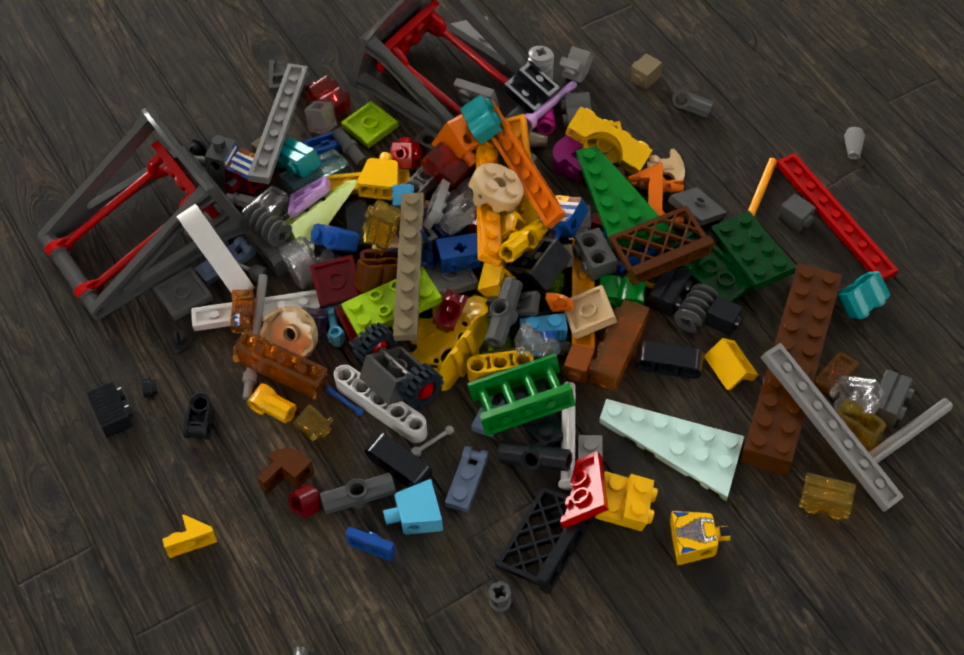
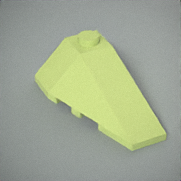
(320, 212)

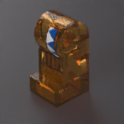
(242, 310)

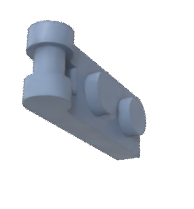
(209, 275)
(466, 480)

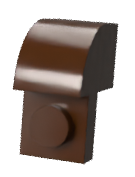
(285, 464)

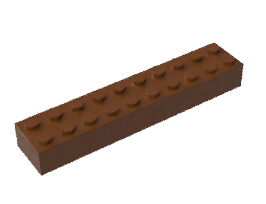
(802, 333)

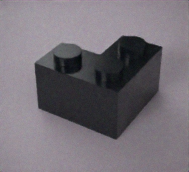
(542, 265)

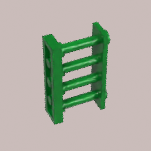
(525, 409)

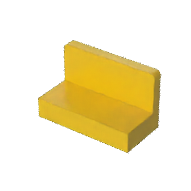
(730, 363)

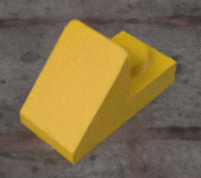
(195, 537)

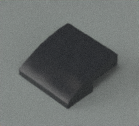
(530, 87)

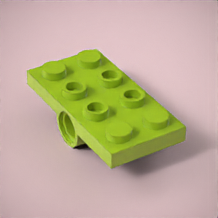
(379, 304)

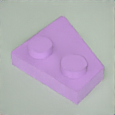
(307, 196)

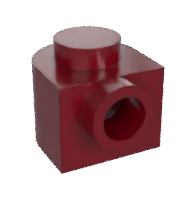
(304, 501)

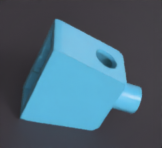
(416, 509)

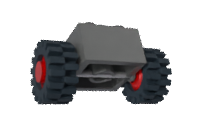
(393, 370)

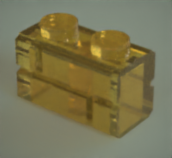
(381, 224)
(827, 496)

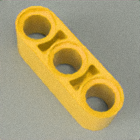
(489, 362)

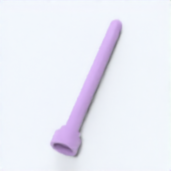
(532, 118)

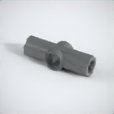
(504, 312)
(343, 497)

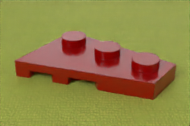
(588, 491)

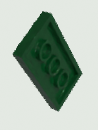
(752, 250)
(717, 272)

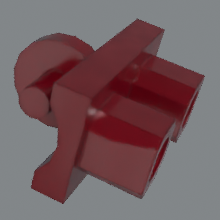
(449, 311)

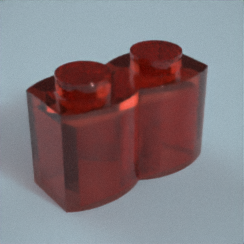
(328, 90)
(445, 165)

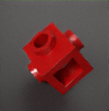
(406, 152)

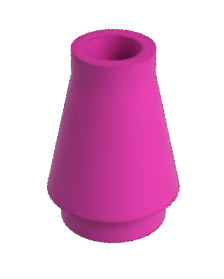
(546, 123)

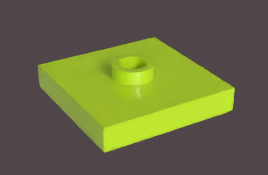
(369, 124)

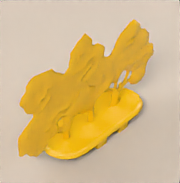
(434, 342)

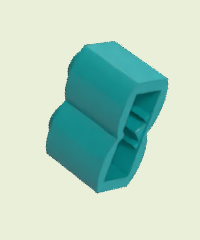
(481, 118)
(864, 295)

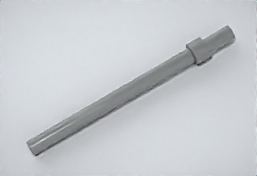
(250, 375)

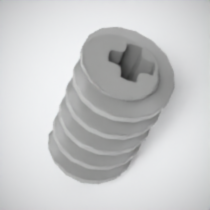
(543, 59)

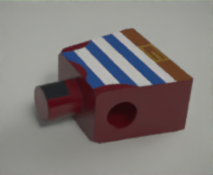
(237, 173)

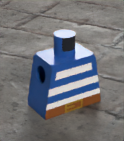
(568, 226)

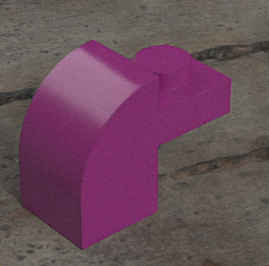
(565, 159)

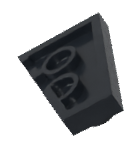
(545, 428)

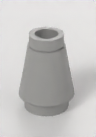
(854, 142)

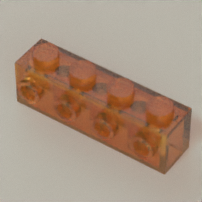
(619, 345)
(280, 364)

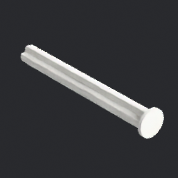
(568, 442)

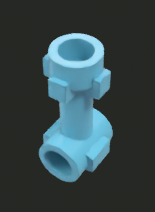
(335, 334)

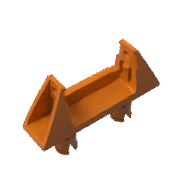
(653, 181)

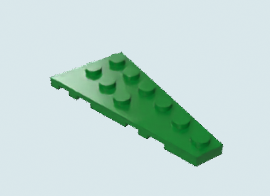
(615, 199)

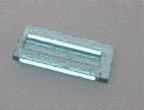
(330, 162)

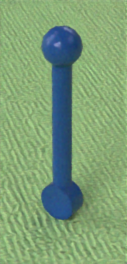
(358, 410)

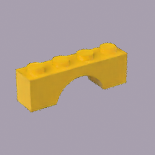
(588, 126)
(493, 276)

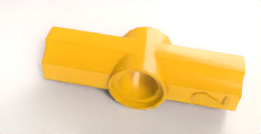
(523, 240)

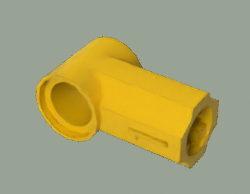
(267, 401)

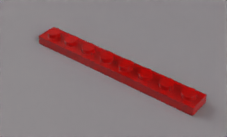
(836, 217)

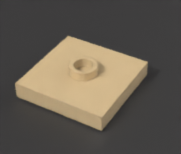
(590, 312)

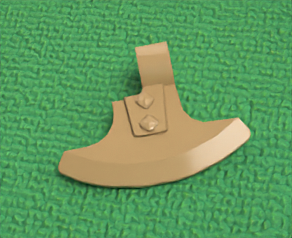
(672, 166)

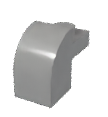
(577, 64)

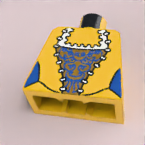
(695, 536)

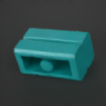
(298, 158)

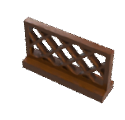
(673, 257)

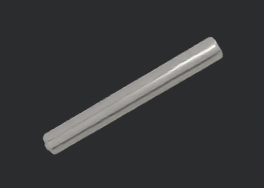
(911, 430)

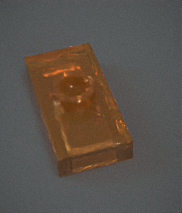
(839, 365)

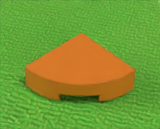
(559, 302)

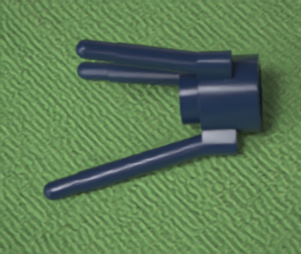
(429, 258)

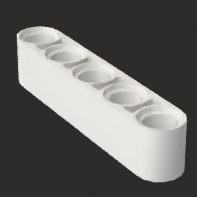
(214, 249)
(385, 413)

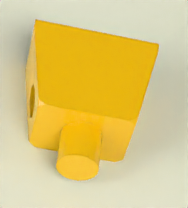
(378, 177)

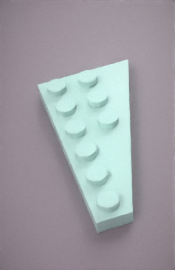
(685, 446)

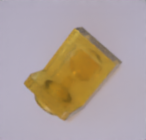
(313, 423)

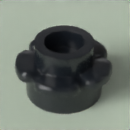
(149, 387)

